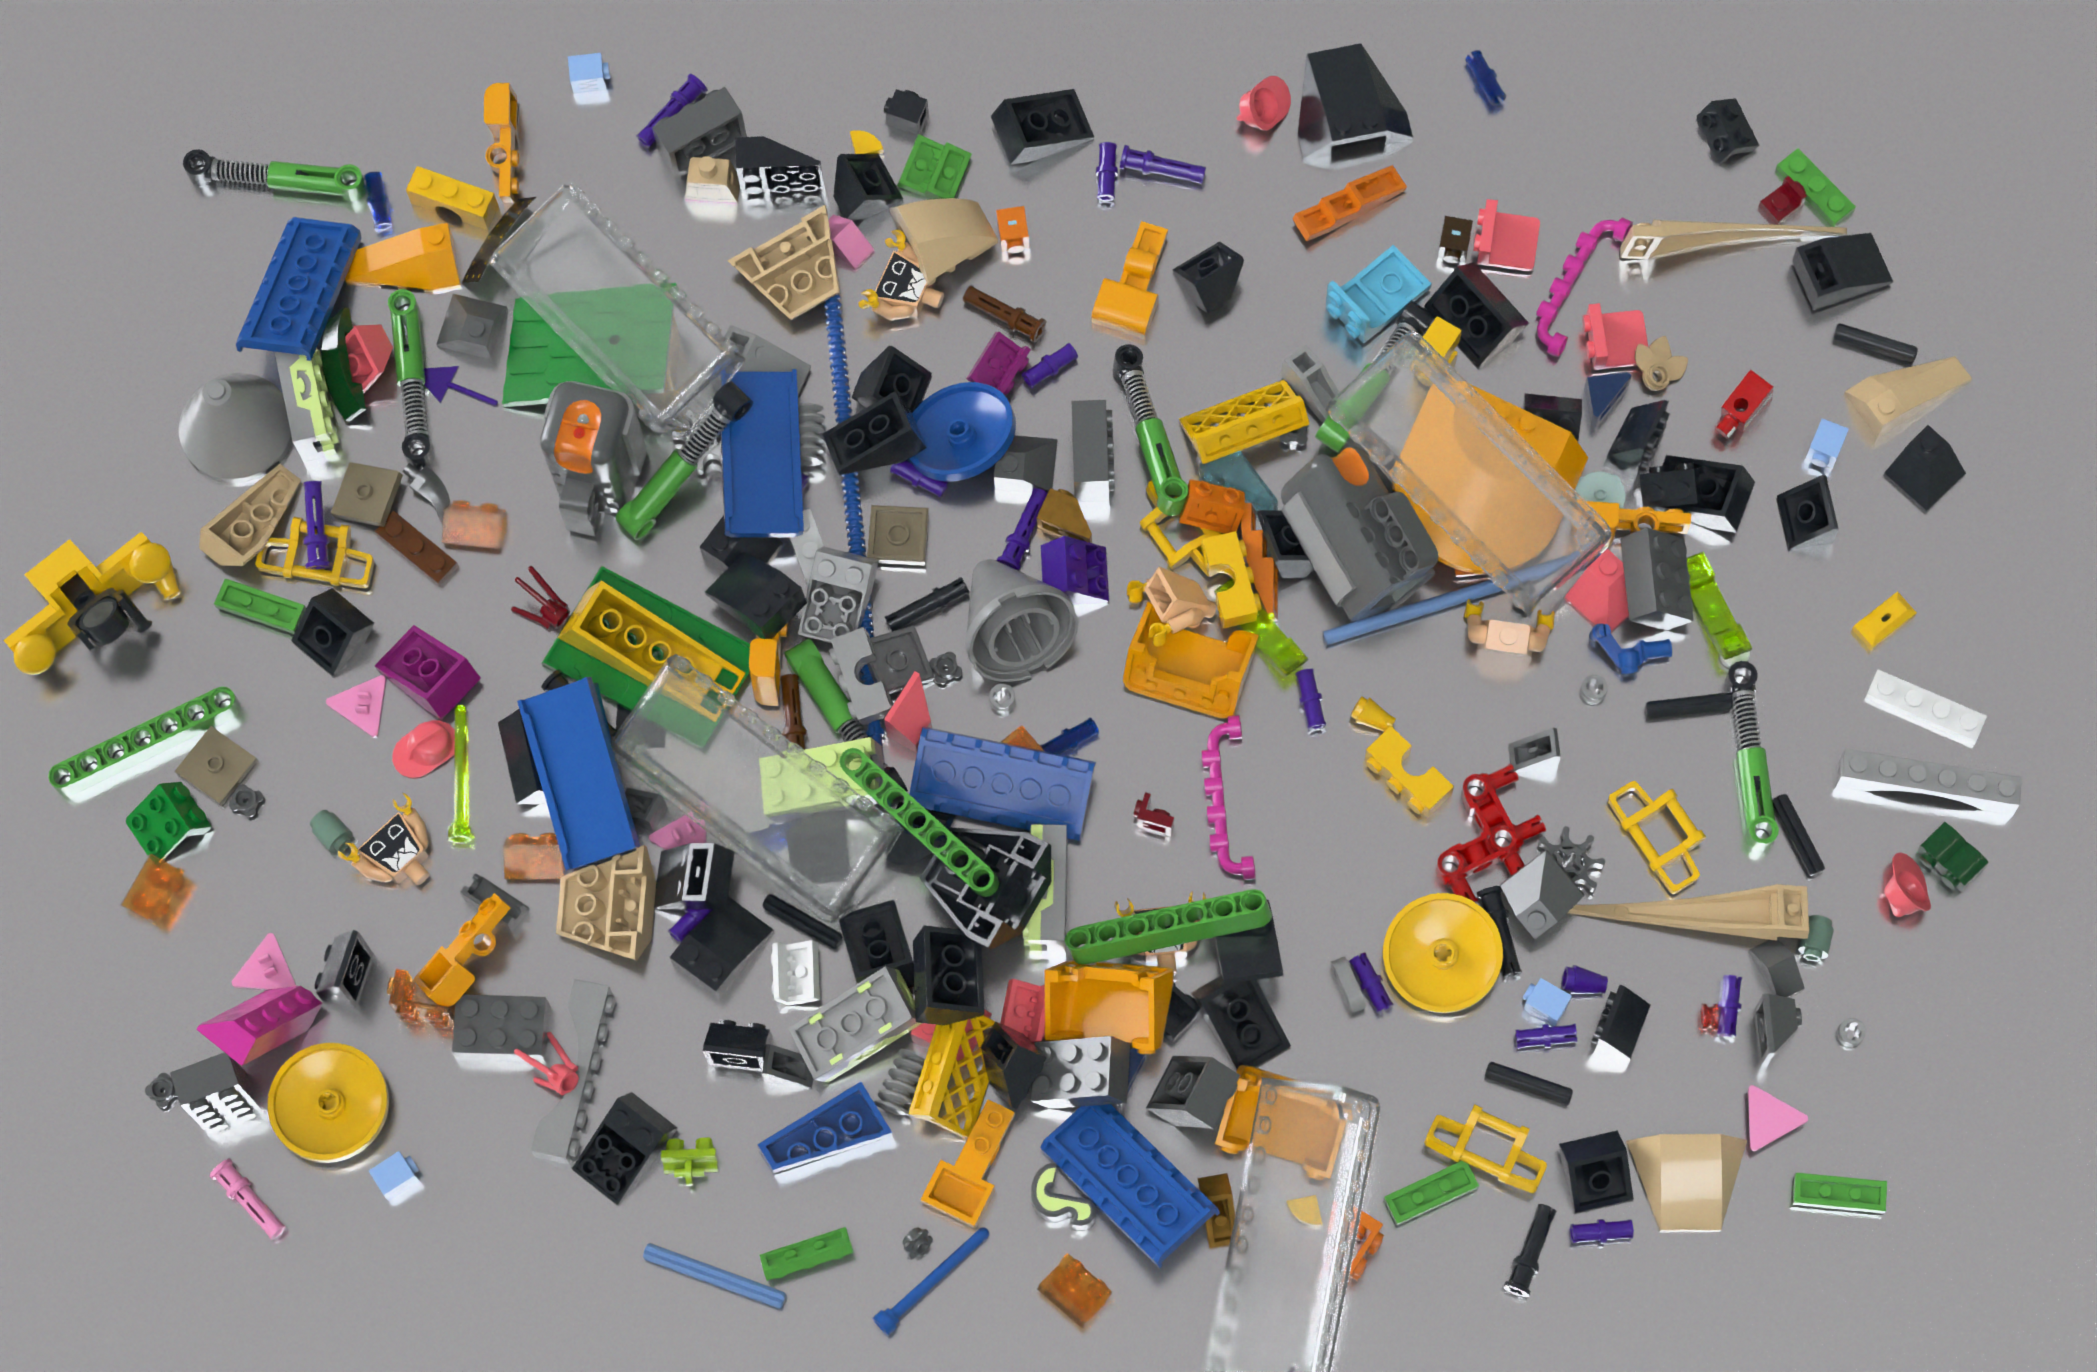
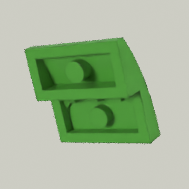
(934, 169)

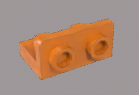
(1213, 507)

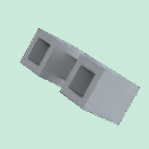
(852, 653)

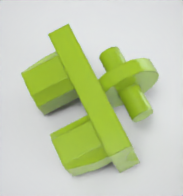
(689, 1162)

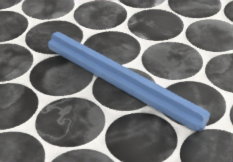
(714, 1275)

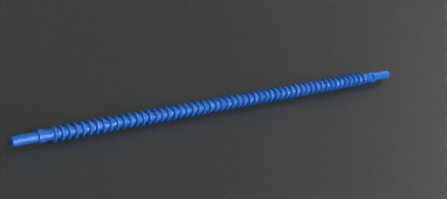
(850, 481)

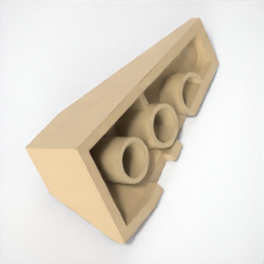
(1900, 394)
(249, 521)

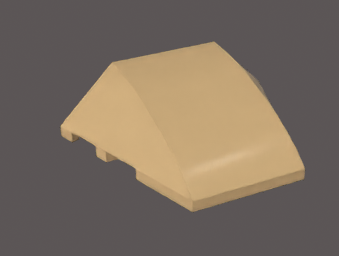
(944, 233)
(795, 266)
(610, 904)
(1688, 1177)

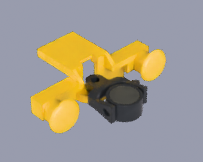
(94, 610)

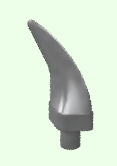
(429, 486)

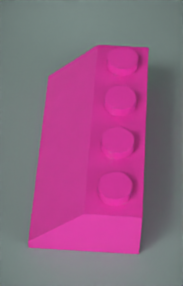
(262, 1022)

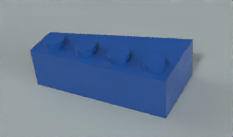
(830, 1129)

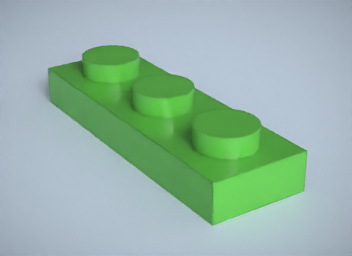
(1819, 189)
(259, 606)
(1431, 1192)
(1839, 1192)
(806, 1254)

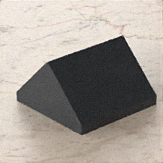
(1808, 514)

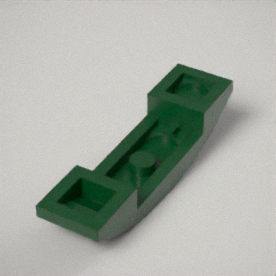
(336, 367)

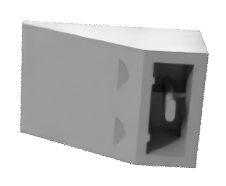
(765, 356)
(837, 594)

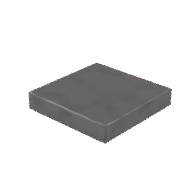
(898, 657)

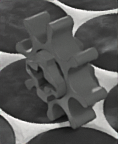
(1575, 853)

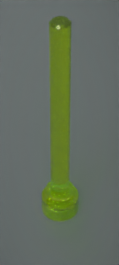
(459, 830)

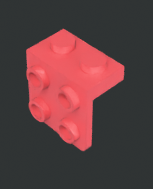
(1506, 239)
(1613, 337)

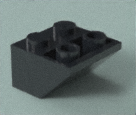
(1558, 410)
(1621, 1029)
(1011, 1062)

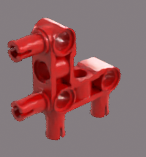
(1493, 823)

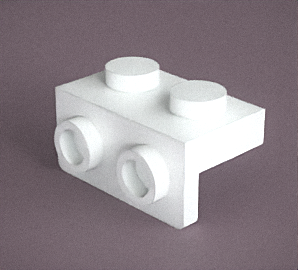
(795, 972)

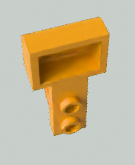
(501, 119)
(1128, 303)
(1628, 519)
(766, 668)
(444, 975)
(960, 1188)

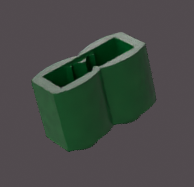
(1952, 857)

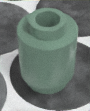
(331, 831)
(1818, 940)

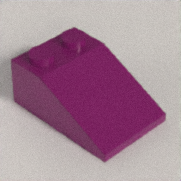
(428, 671)

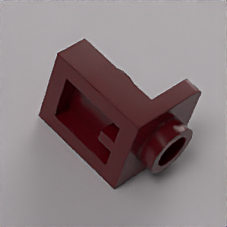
(1784, 201)
(1156, 820)

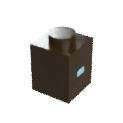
(1455, 239)

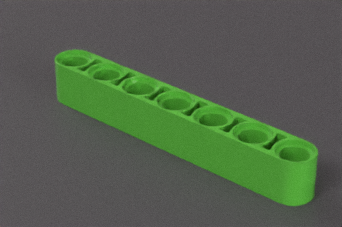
(130, 741)
(929, 831)
(1182, 931)

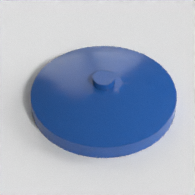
(964, 431)

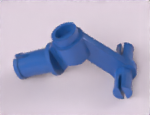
(1629, 658)

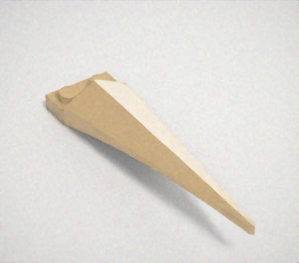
(1674, 236)
(1753, 913)

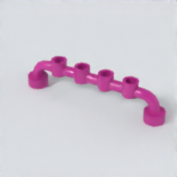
(1574, 267)
(1217, 813)

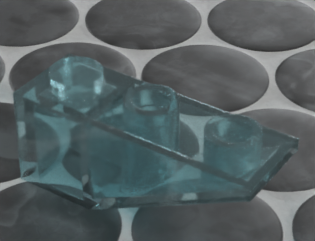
(1238, 473)

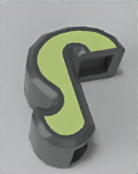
(1058, 1206)

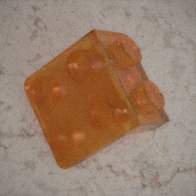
(401, 992)

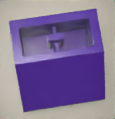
(1076, 569)

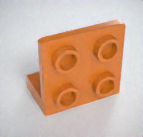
(1370, 1230)

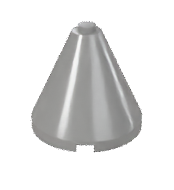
(235, 427)
(1016, 623)

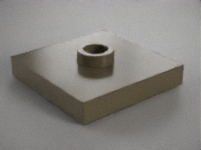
(366, 494)
(898, 534)
(216, 765)

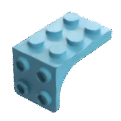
(1376, 294)

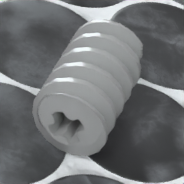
(808, 429)
(903, 1083)

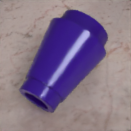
(1583, 981)

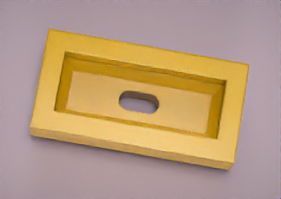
(1874, 630)

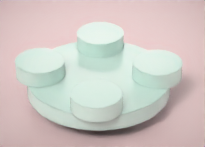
(1601, 487)

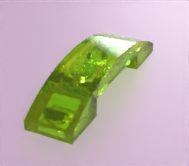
(1713, 611)
(1272, 642)

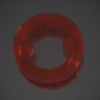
(1708, 1016)

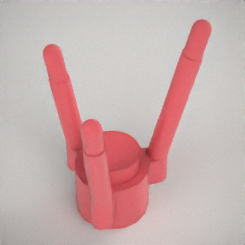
(560, 1076)

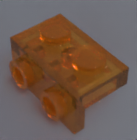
(473, 524)
(532, 857)
(152, 889)
(1075, 1291)

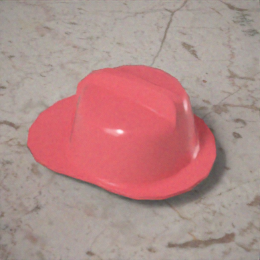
(1265, 103)
(424, 748)
(1907, 887)

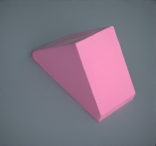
(849, 241)

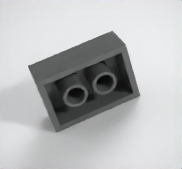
(699, 130)
(1092, 450)
(1657, 579)
(496, 1025)
(1082, 1072)
(213, 1089)
(1193, 1091)

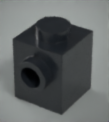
(906, 111)

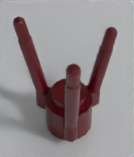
(553, 612)

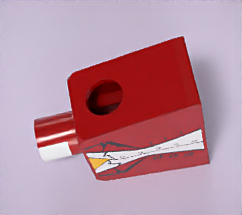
(1751, 395)

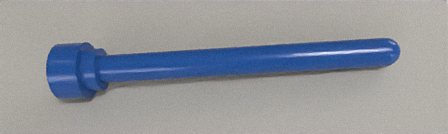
(889, 1318)

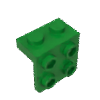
(166, 819)

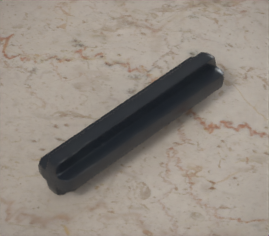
(1875, 343)
(1688, 705)
(1798, 834)
(802, 921)
(1528, 1083)

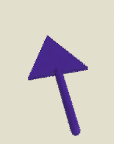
(439, 379)

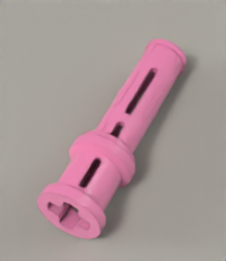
(239, 1189)

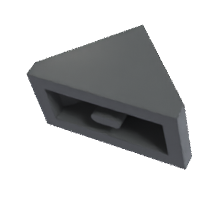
(1536, 752)
(646, 808)
(1778, 968)
(785, 1068)

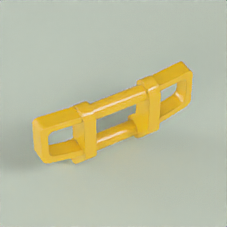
(294, 545)
(1175, 558)
(1652, 807)
(1460, 1153)

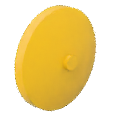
(1443, 953)
(328, 1102)

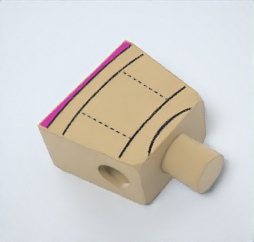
(712, 181)

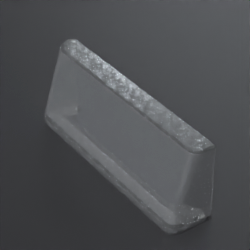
(618, 311)
(1470, 471)
(755, 790)
(1294, 1229)

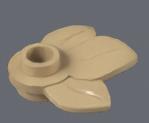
(1660, 361)

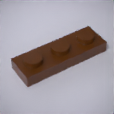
(417, 548)

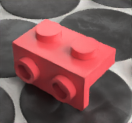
(1025, 1009)

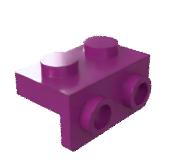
(999, 363)

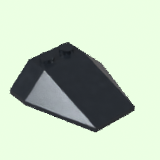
(1347, 103)
(1023, 876)

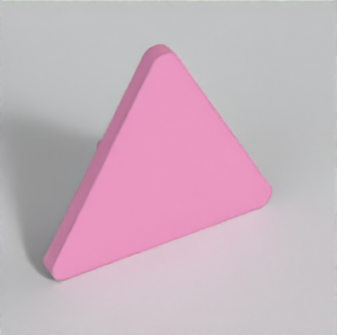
(361, 704)
(678, 833)
(265, 968)
(1770, 1118)

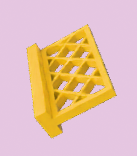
(1241, 432)
(936, 1073)

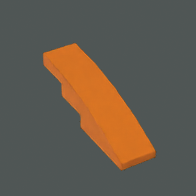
(1350, 203)
(1263, 567)

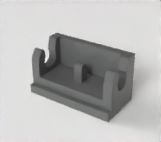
(483, 888)

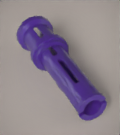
(684, 95)
(1148, 162)
(320, 540)
(1018, 542)

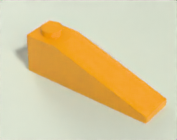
(412, 260)

